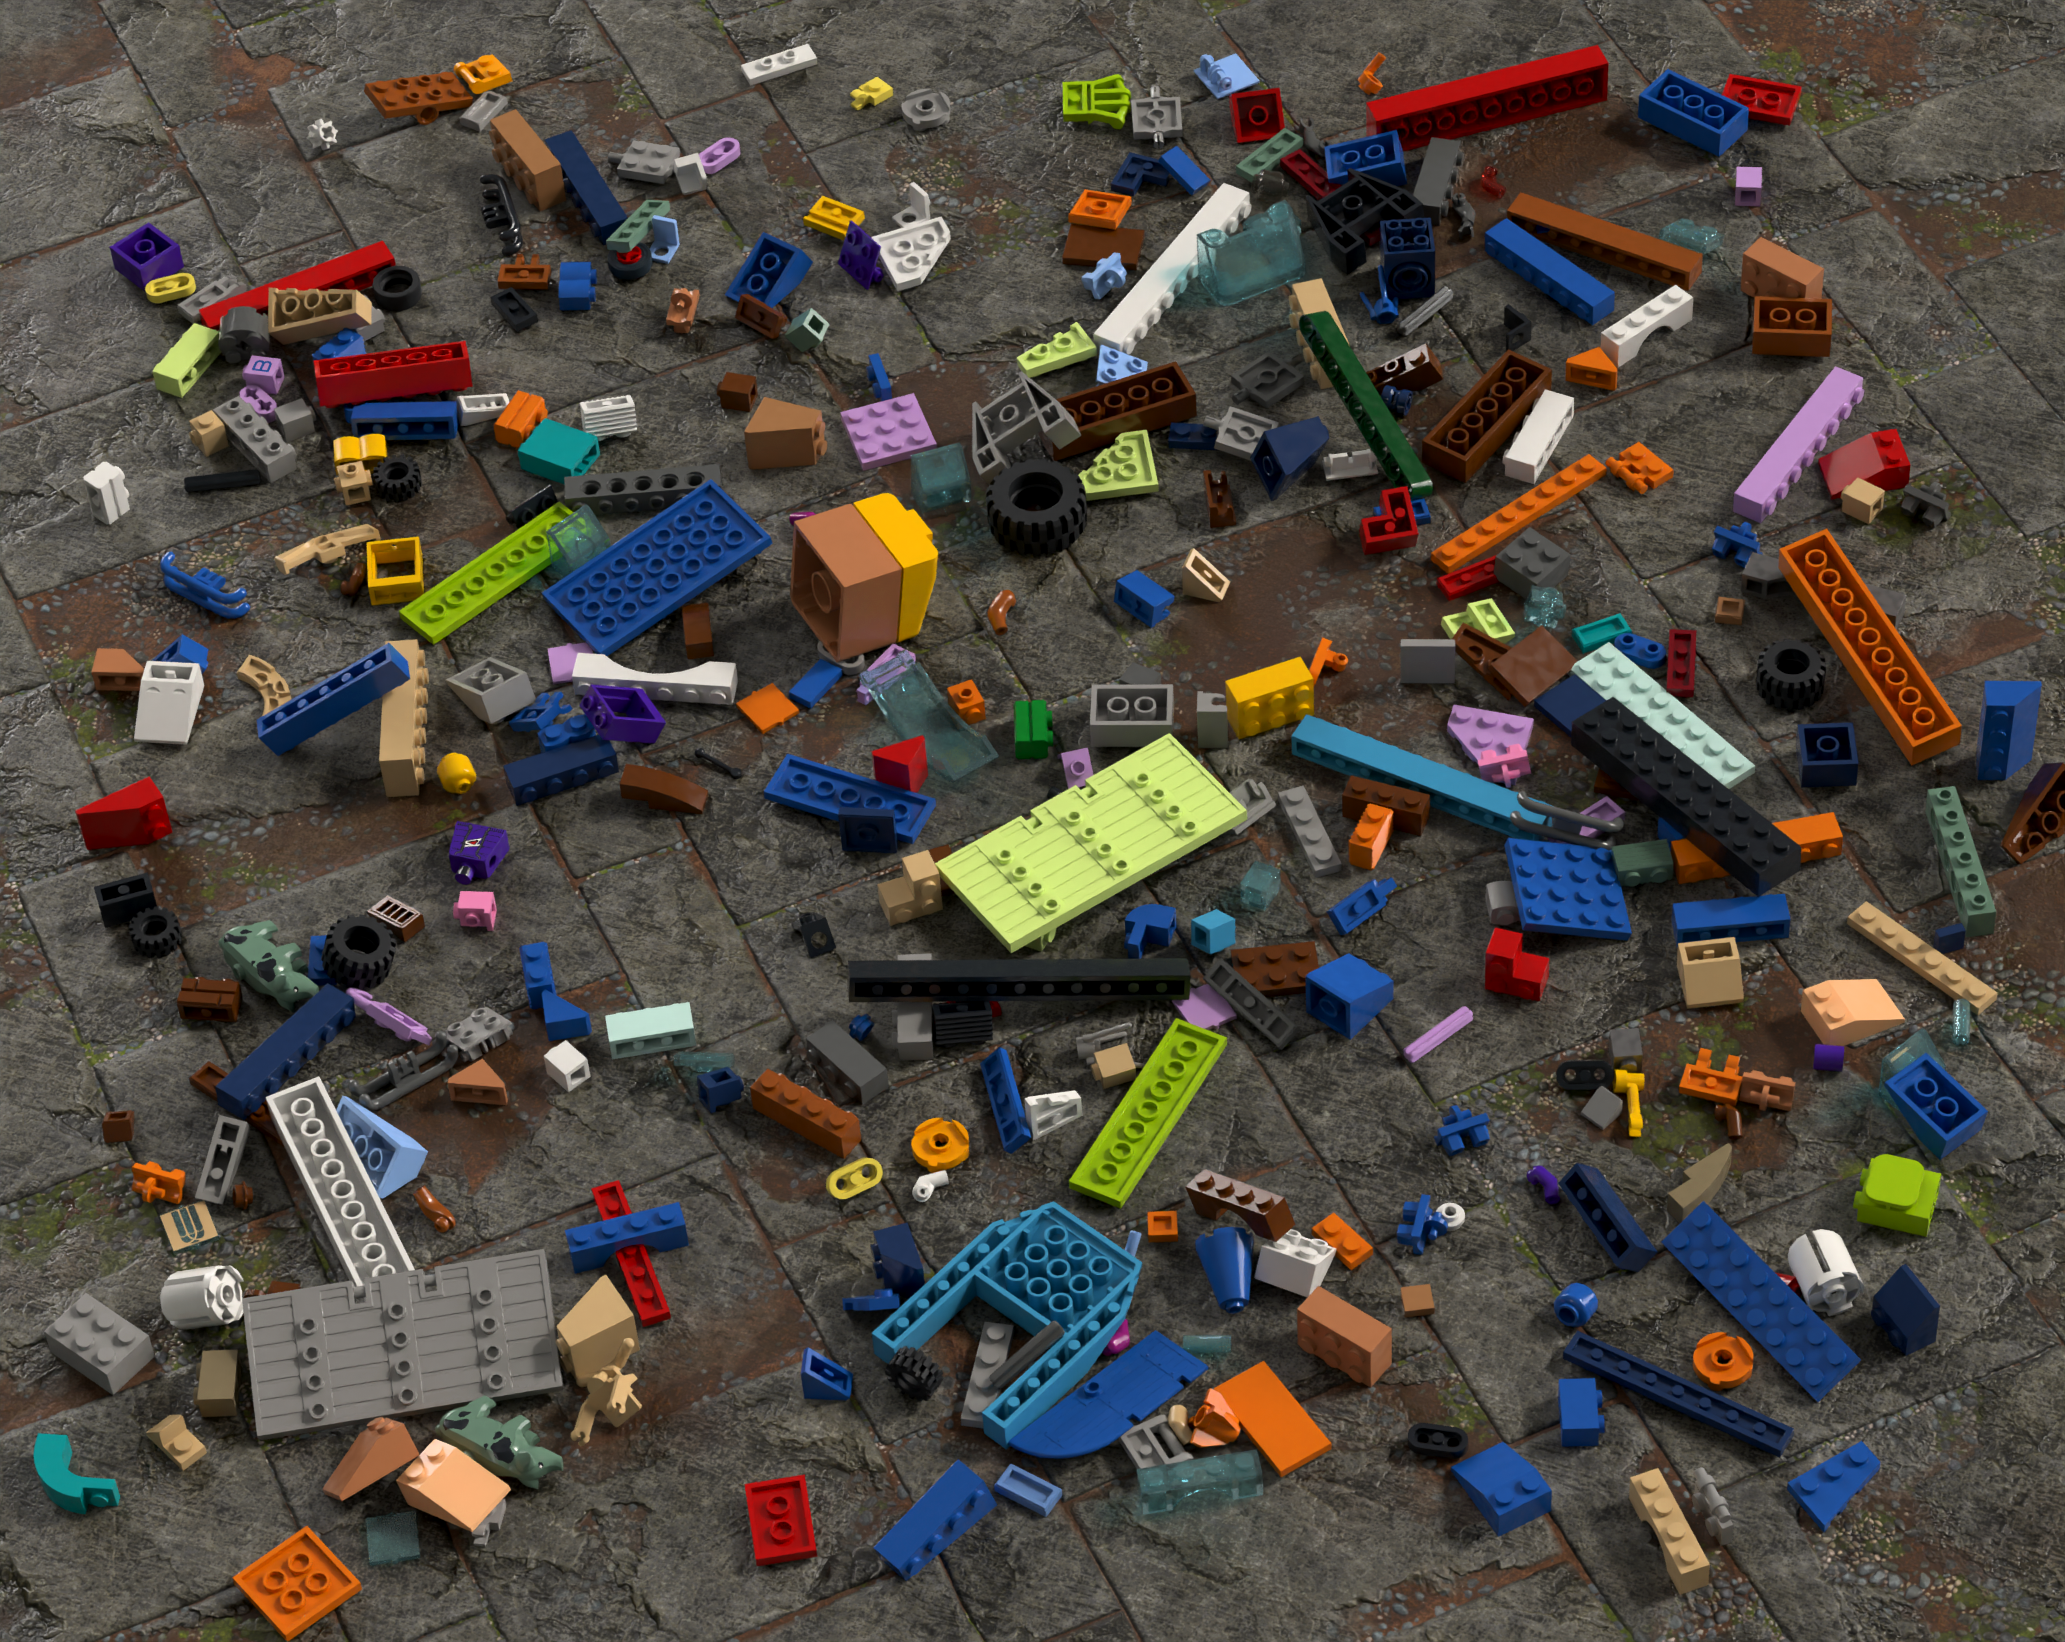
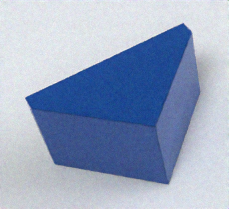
(563, 1018)
(824, 1378)

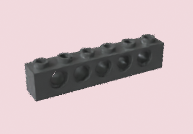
(636, 489)

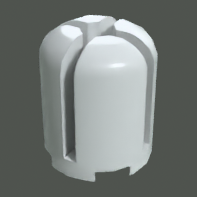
(1840, 1273)
(202, 1297)

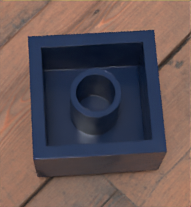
(1827, 755)

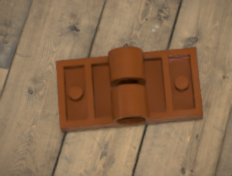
(418, 96)

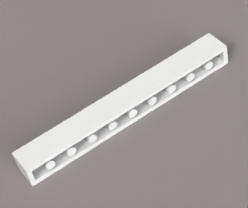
(1170, 272)

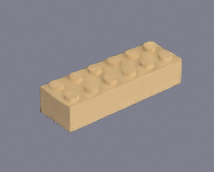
(402, 726)

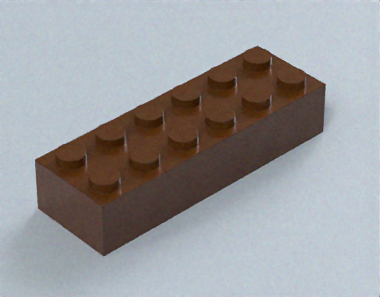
(1126, 405)
(1486, 416)

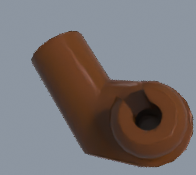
(1732, 1118)

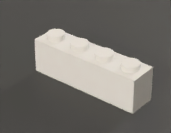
(1538, 436)

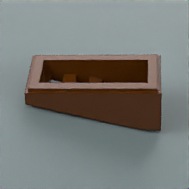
(403, 930)

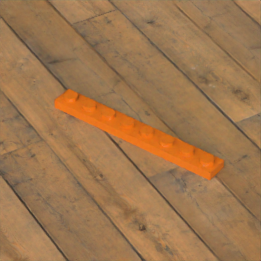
(1518, 514)

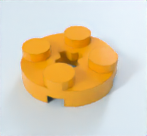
(944, 1157)

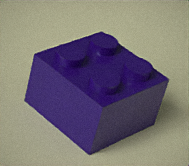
(146, 256)

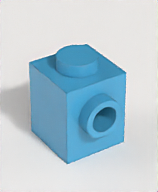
(1213, 931)

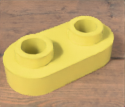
(170, 287)
(853, 1179)

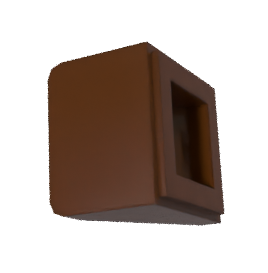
(118, 1126)

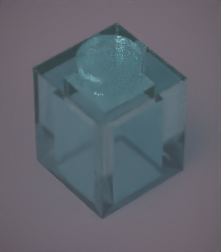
(1260, 885)

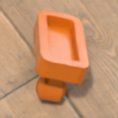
(1326, 657)

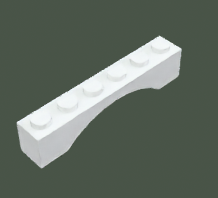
(703, 684)

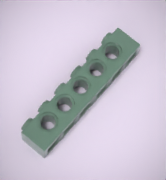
(1960, 861)

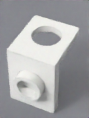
(919, 207)

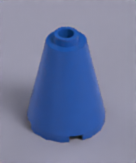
(1228, 1265)

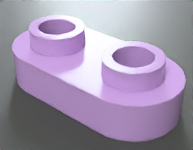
(719, 155)

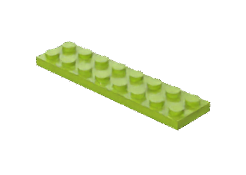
(484, 579)
(1148, 1113)

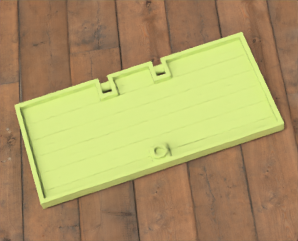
(1090, 848)

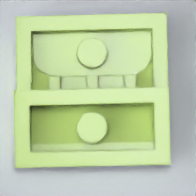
(1482, 616)

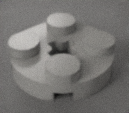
(937, 109)

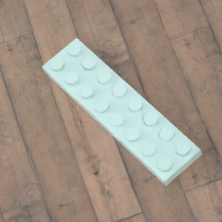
(1618, 677)

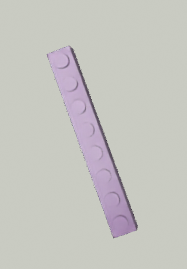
(1798, 445)

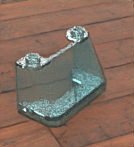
(1251, 260)

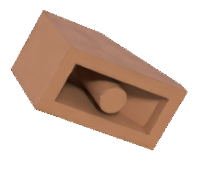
(116, 670)

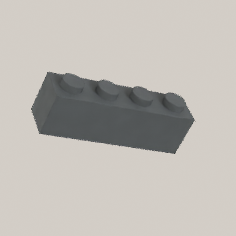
(1437, 177)

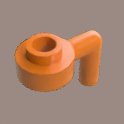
(1368, 82)

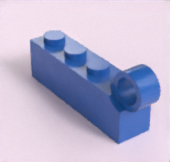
(404, 419)

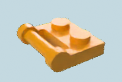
(488, 69)

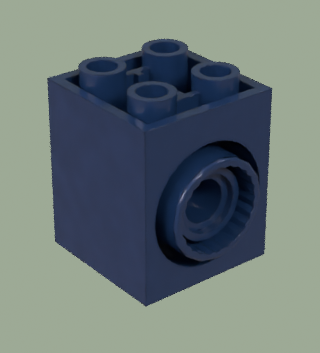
(1408, 258)

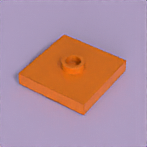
(1100, 209)

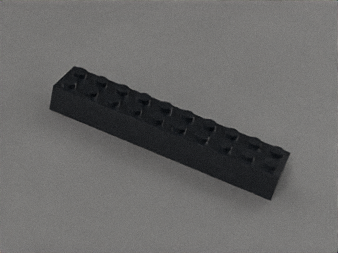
(1686, 796)

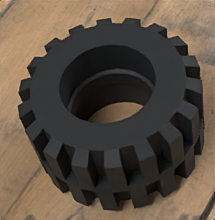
(1806, 677)
(355, 968)

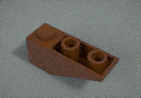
(1409, 371)

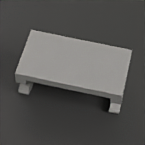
(1211, 721)
(1254, 799)

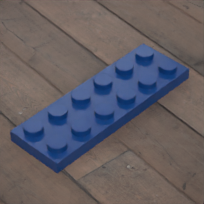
(825, 789)

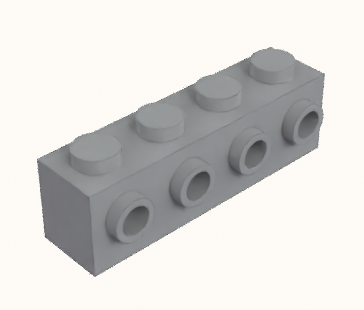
(256, 439)

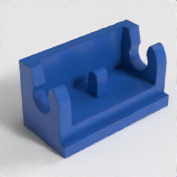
(1143, 598)

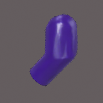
(1550, 1183)

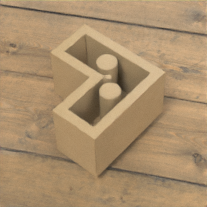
(914, 893)

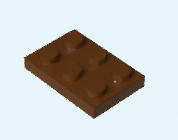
(1276, 968)

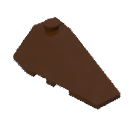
(2039, 814)

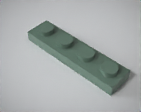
(637, 226)

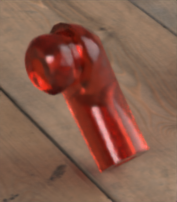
(1490, 184)

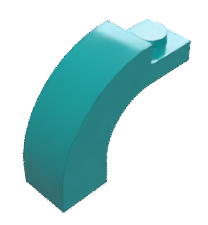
(64, 1488)

